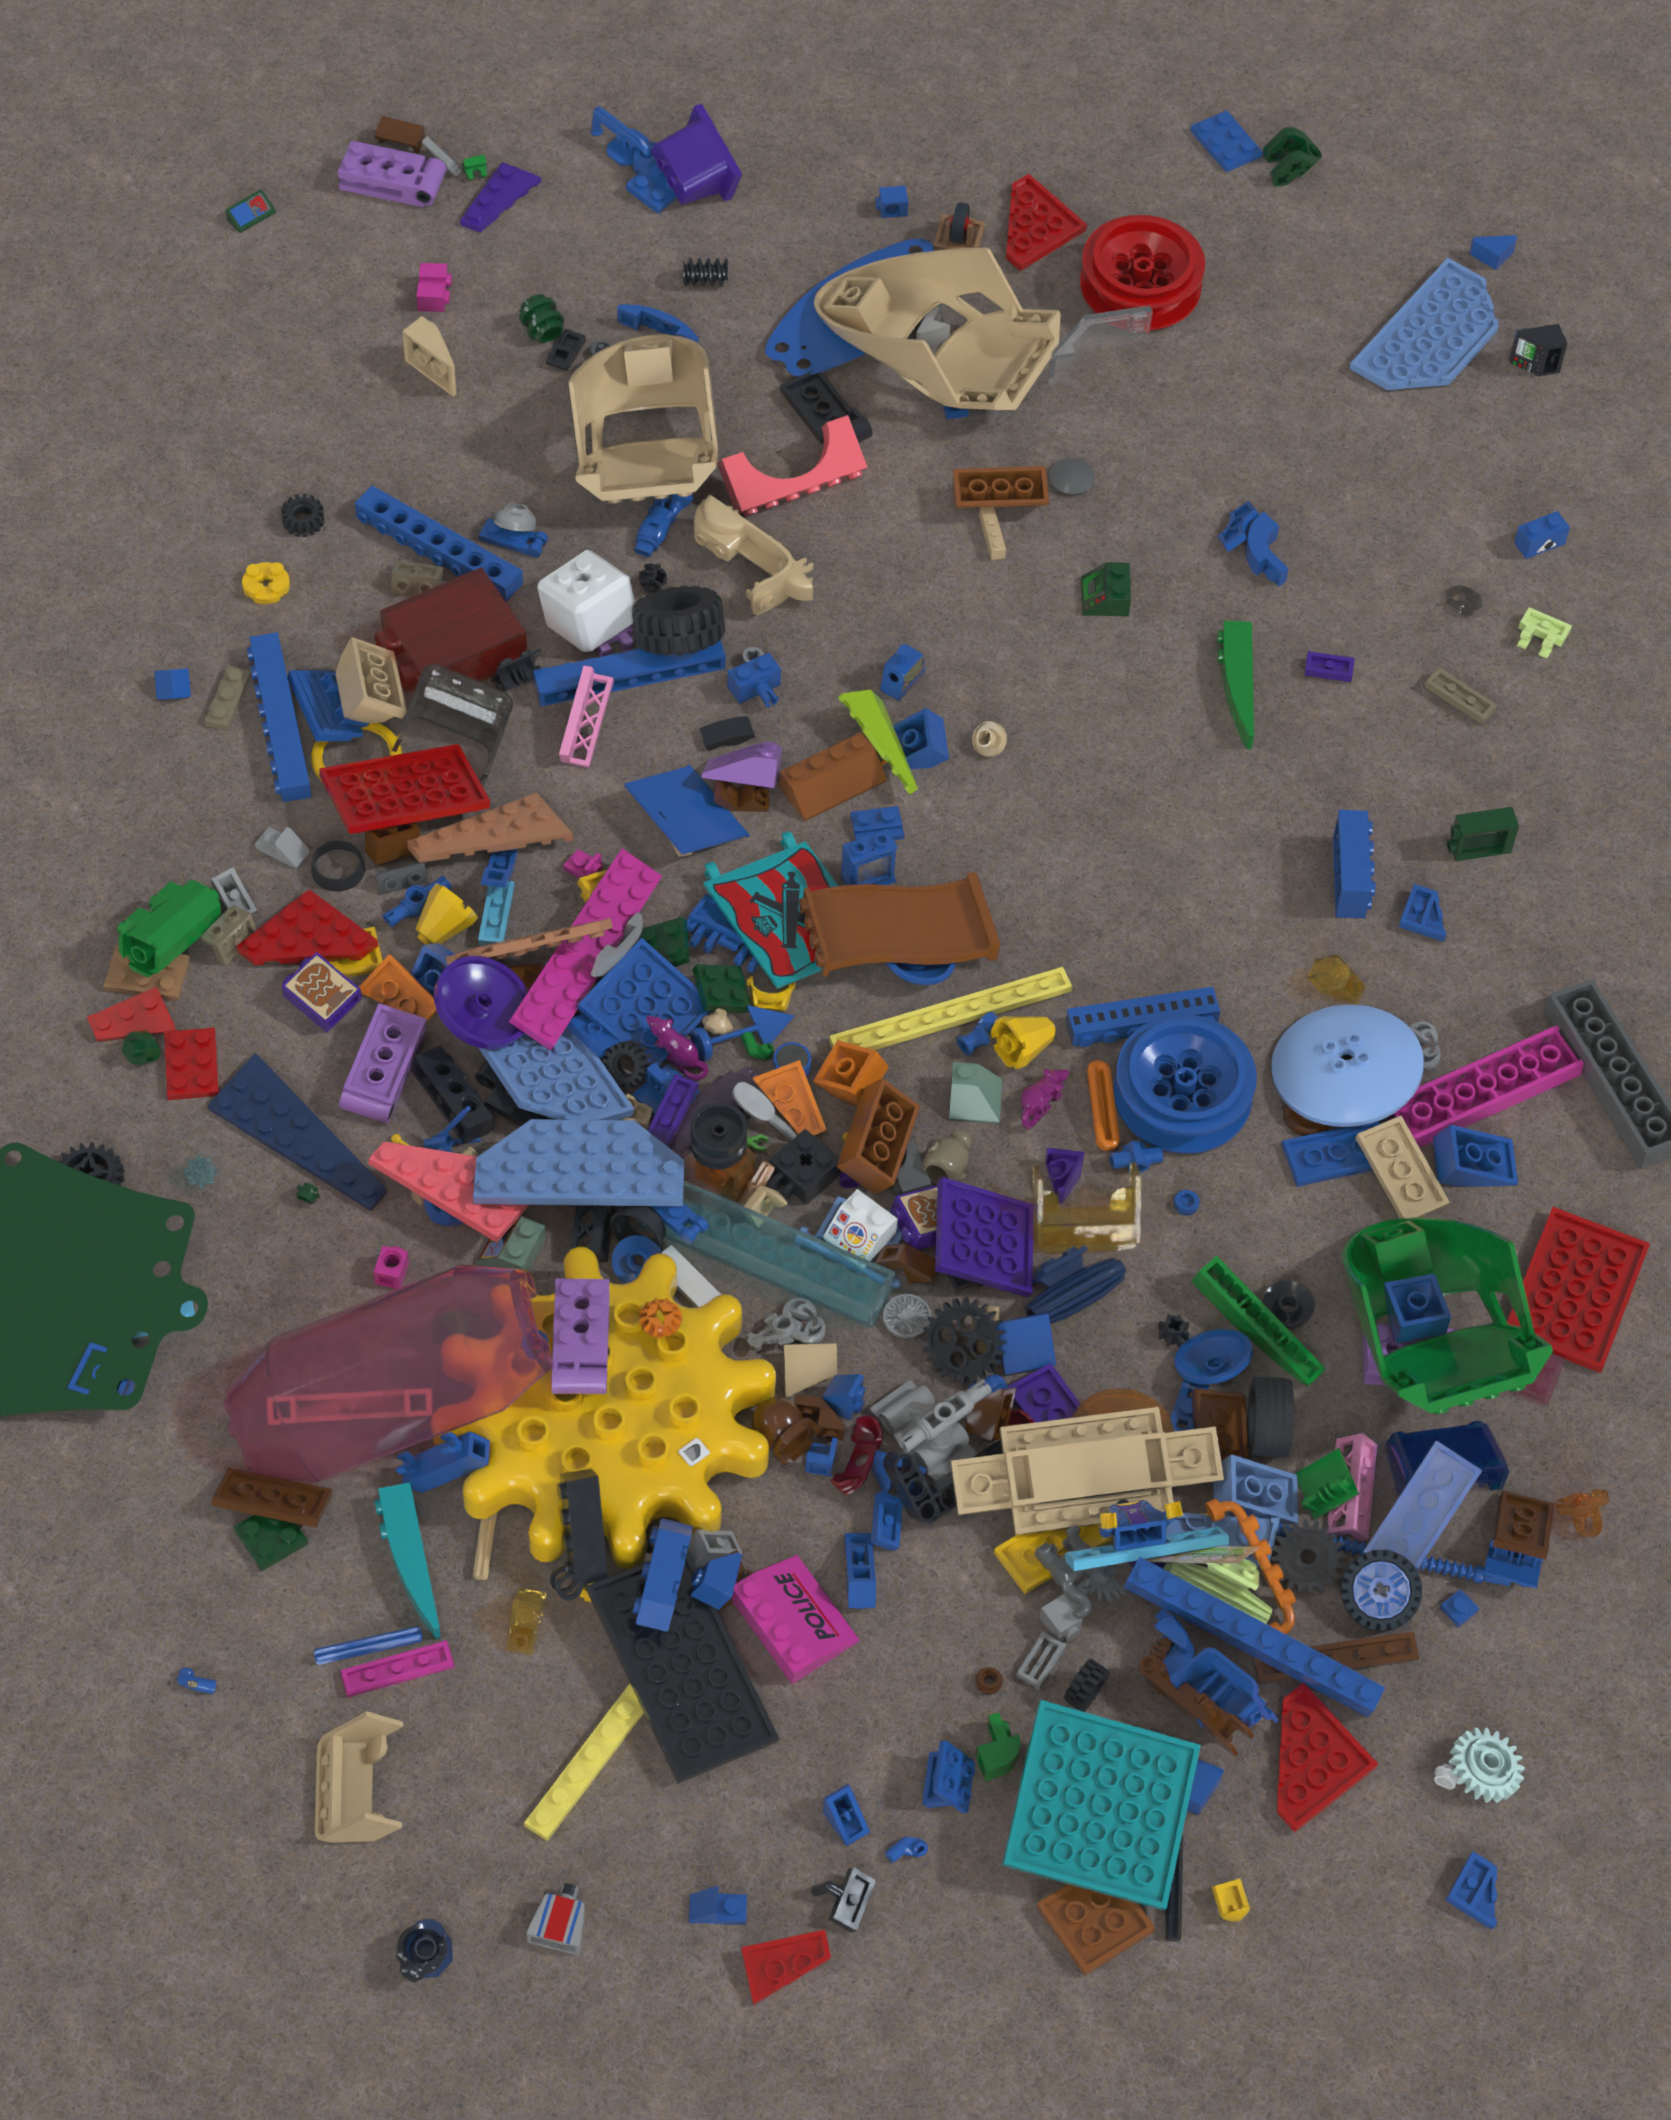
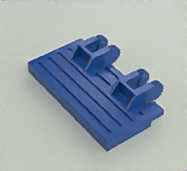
(321, 705)
(716, 927)

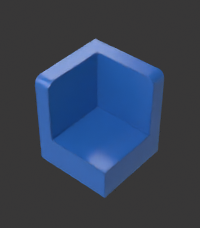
(172, 684)
(821, 1458)

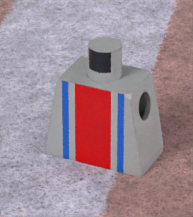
(559, 1922)

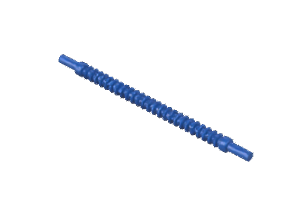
(1476, 1573)

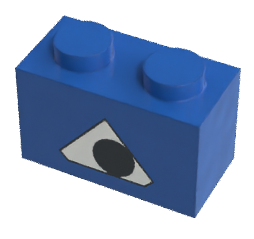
(1541, 534)

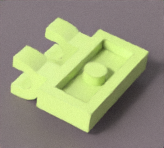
(1544, 627)

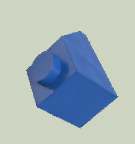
(716, 1580)

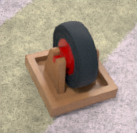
(959, 230)

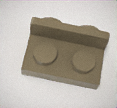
(414, 578)
(228, 932)

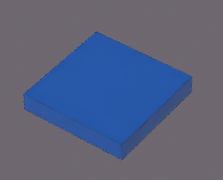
(1028, 1343)

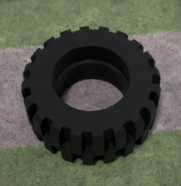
(678, 620)

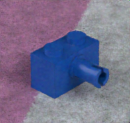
(755, 679)

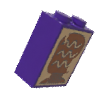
(321, 992)
(917, 1217)

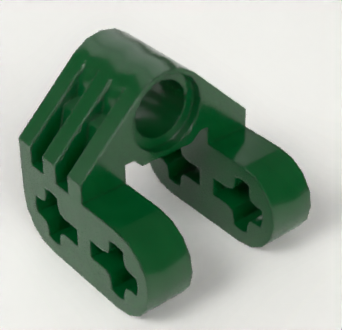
(1301, 155)

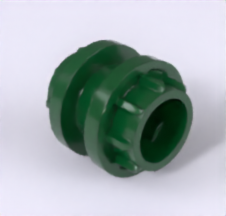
(541, 318)

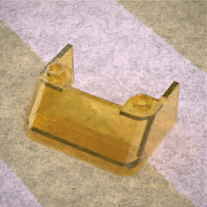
(1096, 1227)

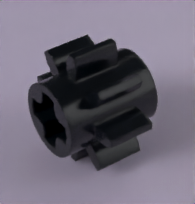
(652, 577)
(1173, 1330)

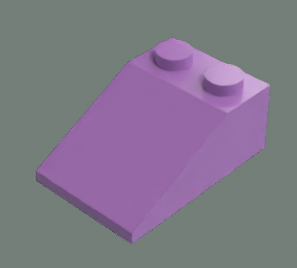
(750, 765)

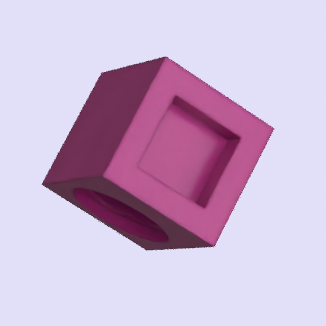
(393, 1276)

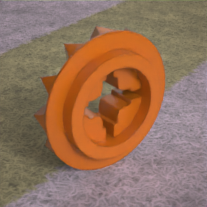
(652, 1325)

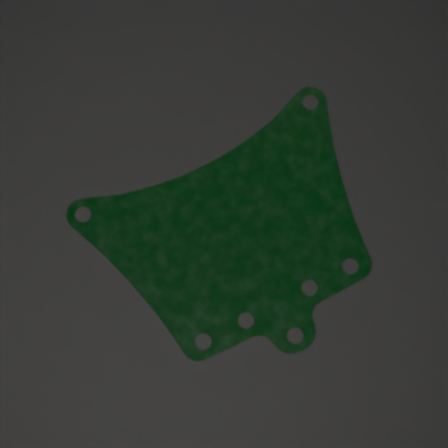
(82, 1273)

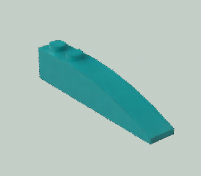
(407, 1550)

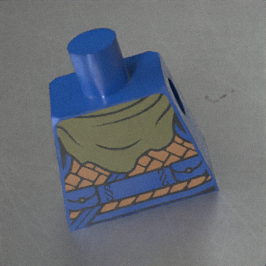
(907, 666)

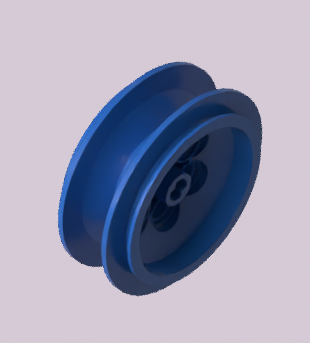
(1191, 1053)

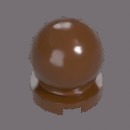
(784, 1428)

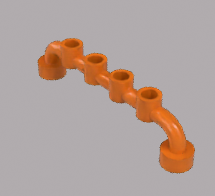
(1271, 1574)

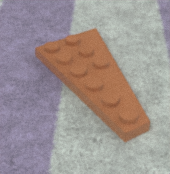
(495, 830)
(532, 942)

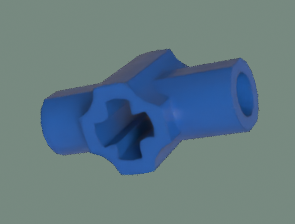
(1138, 1153)

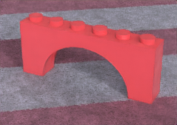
(753, 489)

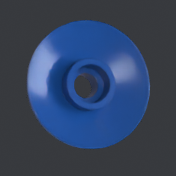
(625, 1253)

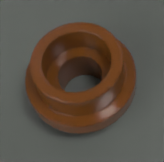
(991, 1673)

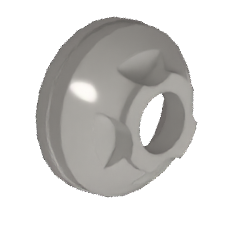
(515, 517)

